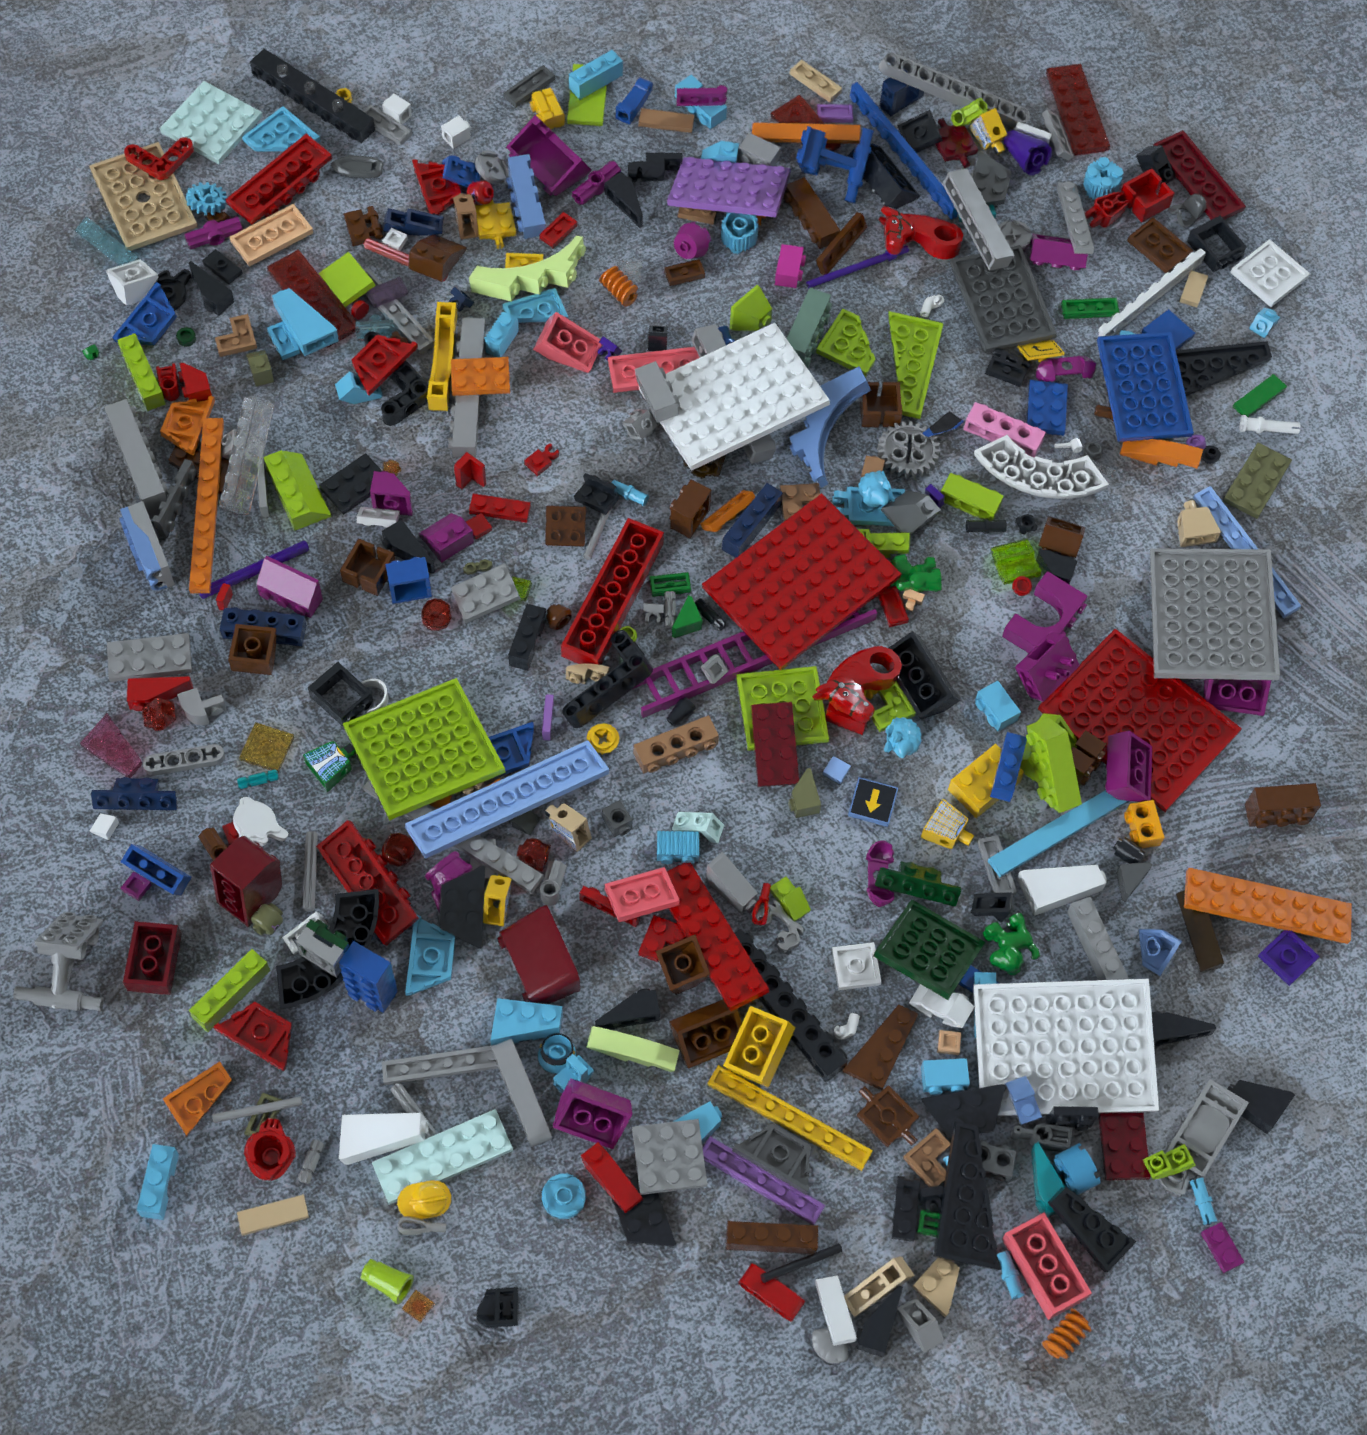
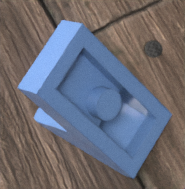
(1023, 1100)

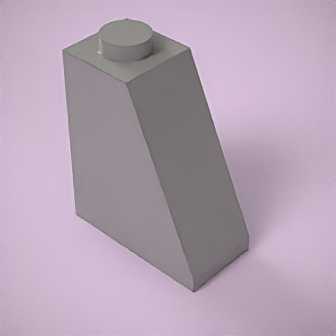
(731, 884)

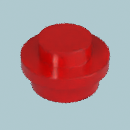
(1022, 586)

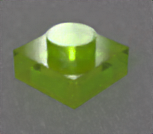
(523, 587)

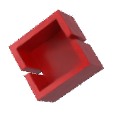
(1143, 195)

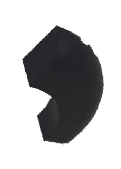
(353, 917)

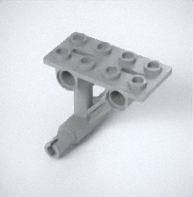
(64, 941)

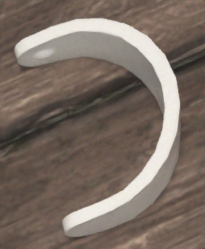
(379, 684)

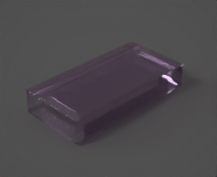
(387, 292)

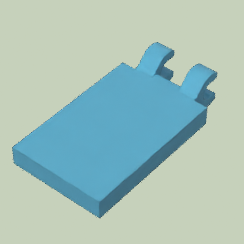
(856, 509)

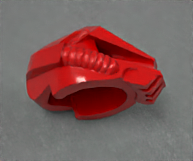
(269, 1151)

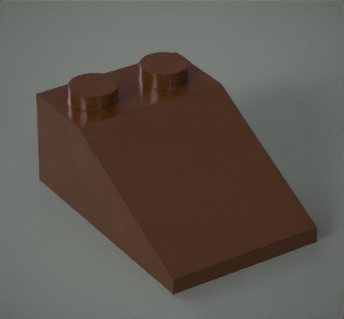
(435, 256)

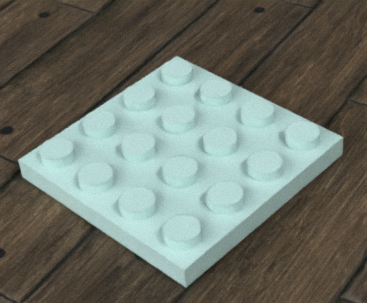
(212, 122)

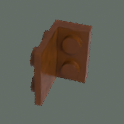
(565, 525)

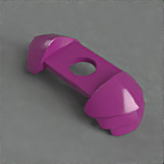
(1050, 368)
(879, 856)

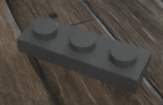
(532, 83)

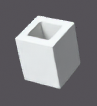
(397, 109)
(456, 131)

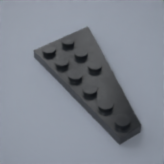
(1215, 364)
(965, 1210)

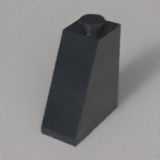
(1264, 1105)

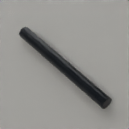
(800, 1263)

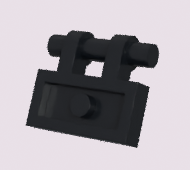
(1008, 371)

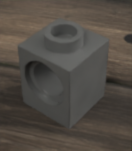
(614, 811)

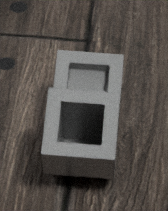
(198, 710)

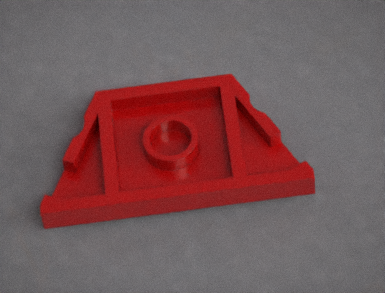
(436, 191)
(380, 360)
(259, 1033)

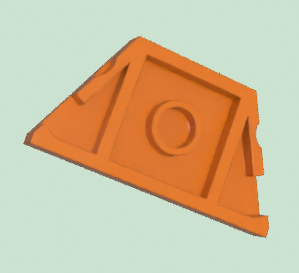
(185, 423)

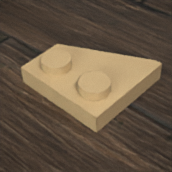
(938, 1284)

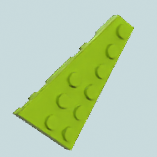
(914, 354)

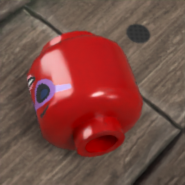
(481, 192)

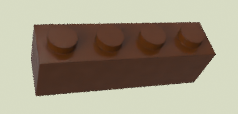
(811, 212)
(771, 1237)

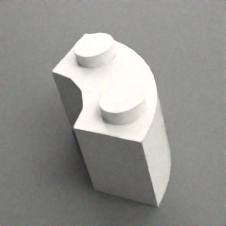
(953, 1011)

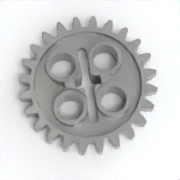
(926, 451)

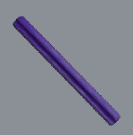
(254, 569)

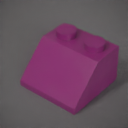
(390, 494)
(447, 536)

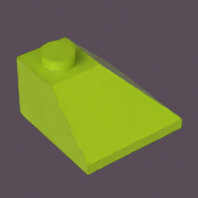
(751, 311)

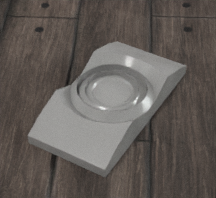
(1209, 1125)

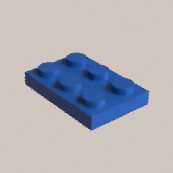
(1047, 406)

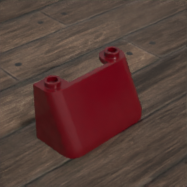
(540, 957)

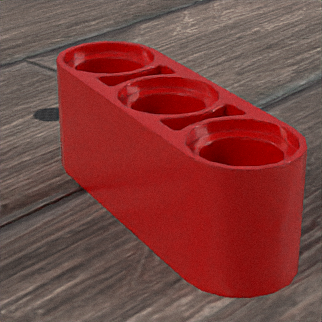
(771, 1293)

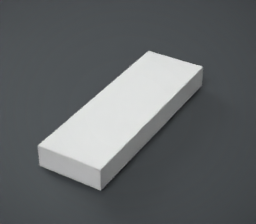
(835, 1310)

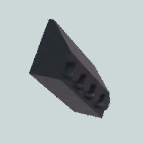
(887, 179)
(922, 678)

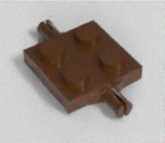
(888, 1116)

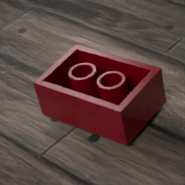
(152, 958)

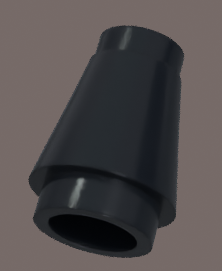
(681, 711)

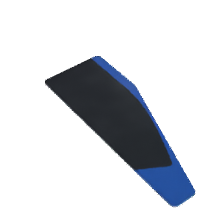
(944, 424)

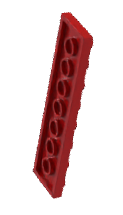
(724, 954)

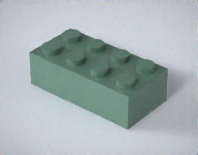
(809, 324)

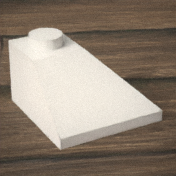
(132, 281)

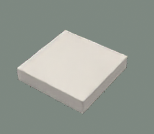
(856, 966)

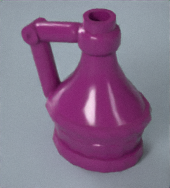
(446, 870)

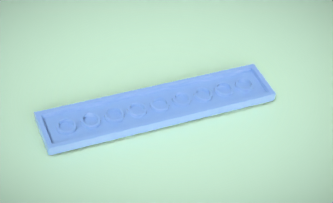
(506, 799)

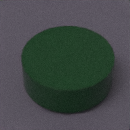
(186, 336)

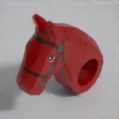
(923, 229)
(854, 675)

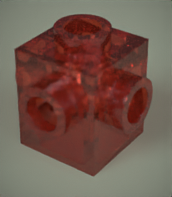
(158, 714)
(534, 853)

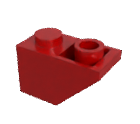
(195, 382)

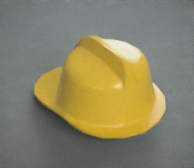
(424, 1199)

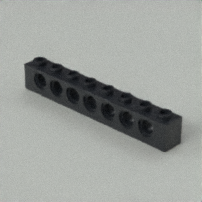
(825, 1066)

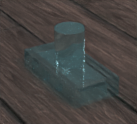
(383, 327)

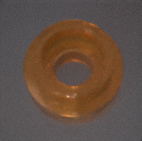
(392, 467)

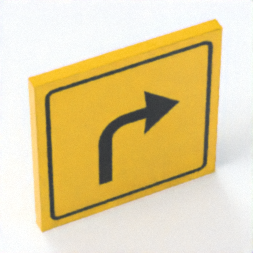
(1041, 350)

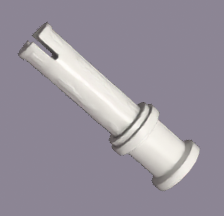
(1260, 424)

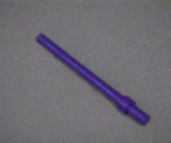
(855, 267)

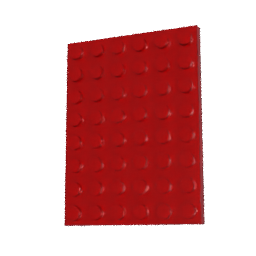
(801, 581)
(1118, 694)

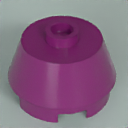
(692, 241)

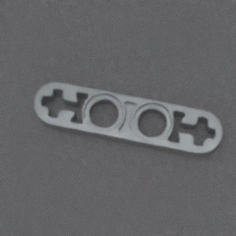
(183, 756)

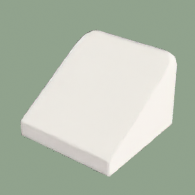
(104, 826)

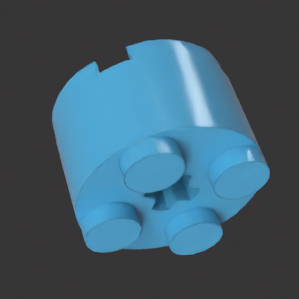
(1076, 1169)

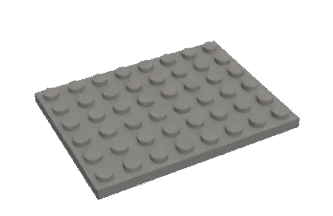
(1213, 614)

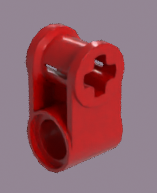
(168, 382)

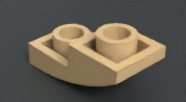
(580, 672)

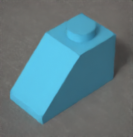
(721, 152)
(352, 391)

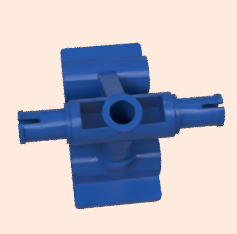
(814, 155)

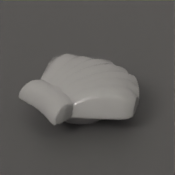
(1178, 1182)
(824, 1347)

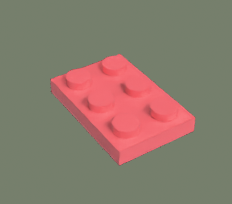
(641, 894)

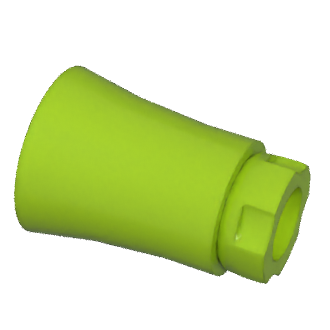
(387, 1280)

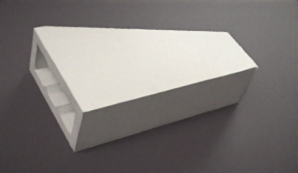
(1058, 886)
(377, 1134)

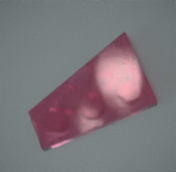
(111, 747)

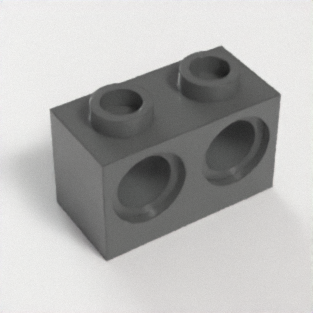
(992, 1168)

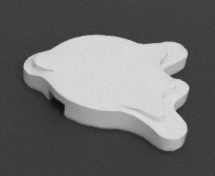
(257, 822)

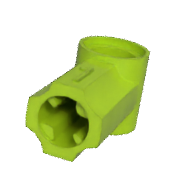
(969, 113)

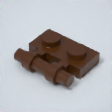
(357, 226)

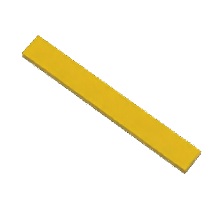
(790, 1117)

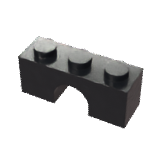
(524, 642)

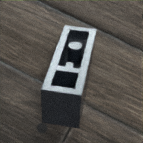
(623, 194)
(213, 293)
(404, 544)
(635, 1010)
(1175, 1028)
(877, 1328)

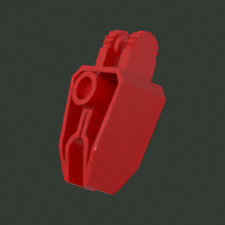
(1107, 209)

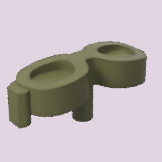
(483, 565)

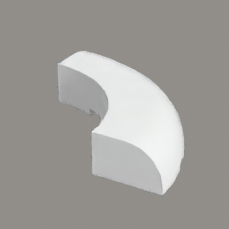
(1040, 475)

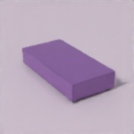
(835, 113)
(548, 717)

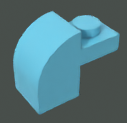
(576, 1069)

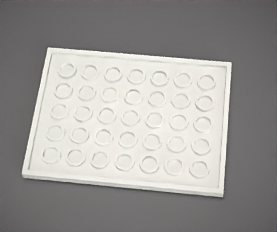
(739, 396)
(1070, 1041)

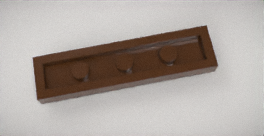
(841, 243)

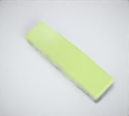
(632, 1048)

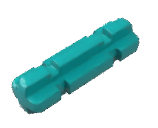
(257, 779)

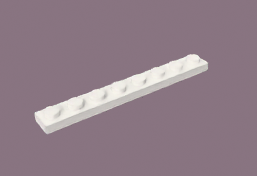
(1155, 291)

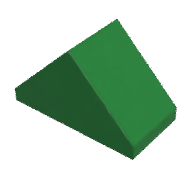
(687, 620)

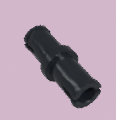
(985, 526)

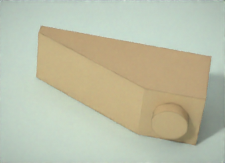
(878, 1285)

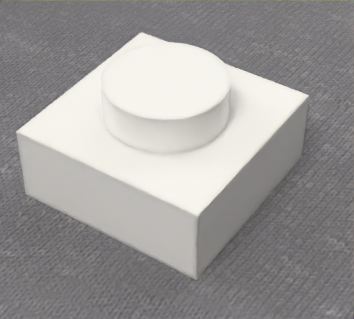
(395, 239)

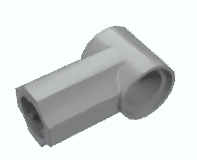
(552, 882)

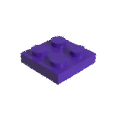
(1288, 956)

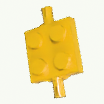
(495, 222)

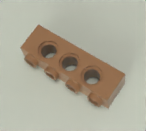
(701, 728)

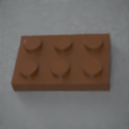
(1159, 245)

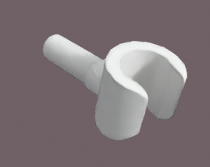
(1075, 444)

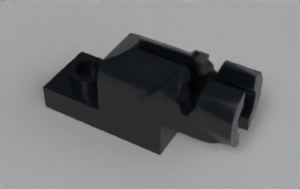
(654, 166)

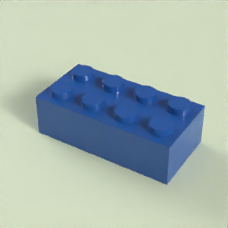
(368, 977)

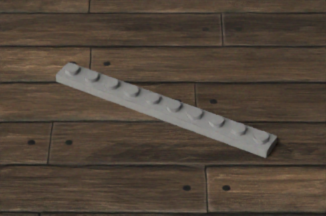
(486, 853)

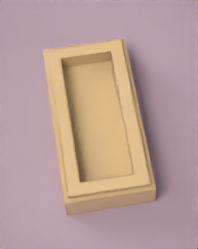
(1193, 288)

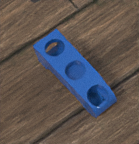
(634, 100)

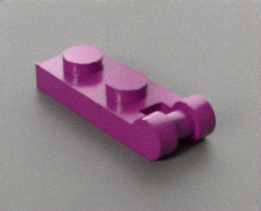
(701, 96)

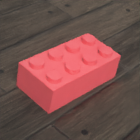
(1046, 1266)

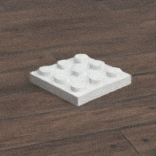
(1270, 273)

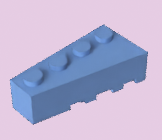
(525, 196)

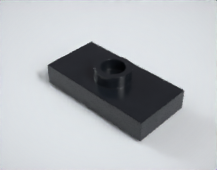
(222, 266)

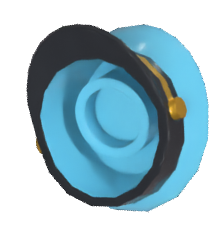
(555, 1051)

